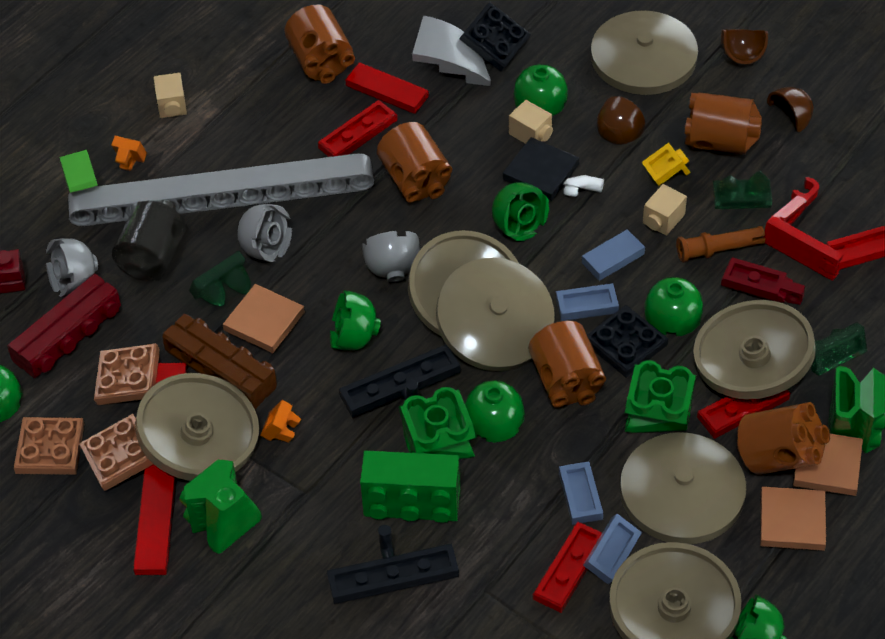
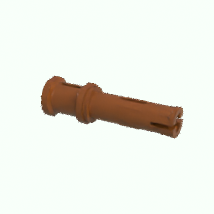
(708, 244)

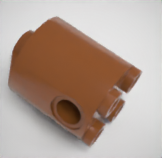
(319, 43)
(722, 123)
(414, 161)
(567, 363)
(782, 438)

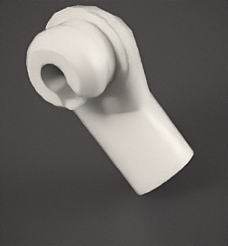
(583, 182)

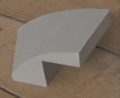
(440, 44)

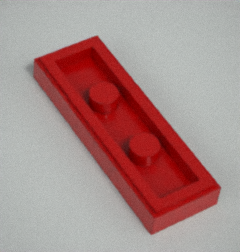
(387, 88)
(358, 130)
(729, 411)
(567, 568)

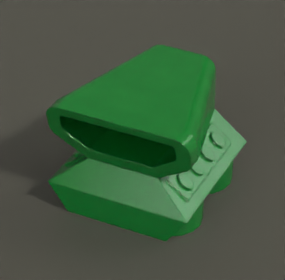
(659, 398)
(858, 407)
(438, 424)
(219, 506)

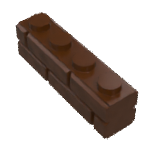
(215, 355)

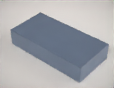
(613, 254)
(587, 302)
(580, 493)
(612, 548)

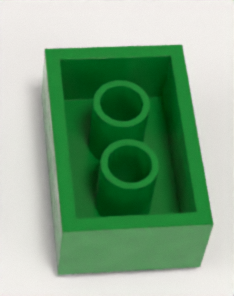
(410, 486)

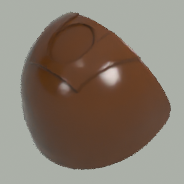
(744, 44)
(798, 101)
(620, 121)

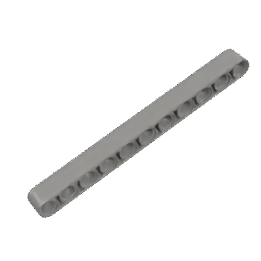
(225, 188)

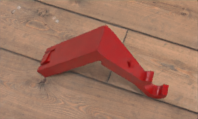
(796, 243)
(860, 247)

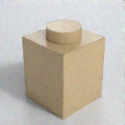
(170, 95)
(530, 122)
(664, 209)

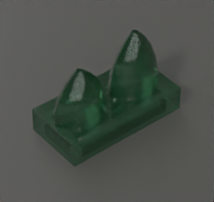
(742, 193)
(230, 271)
(839, 348)

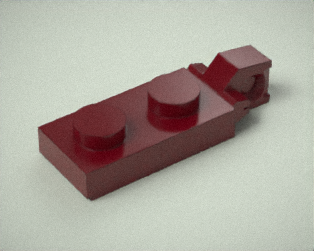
(762, 282)

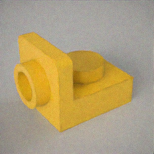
(666, 163)

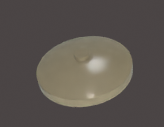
(644, 52)
(439, 260)
(492, 313)
(754, 349)
(194, 422)
(683, 488)
(674, 594)

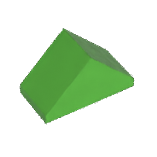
(78, 171)

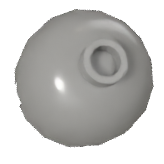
(264, 232)
(390, 254)
(69, 265)

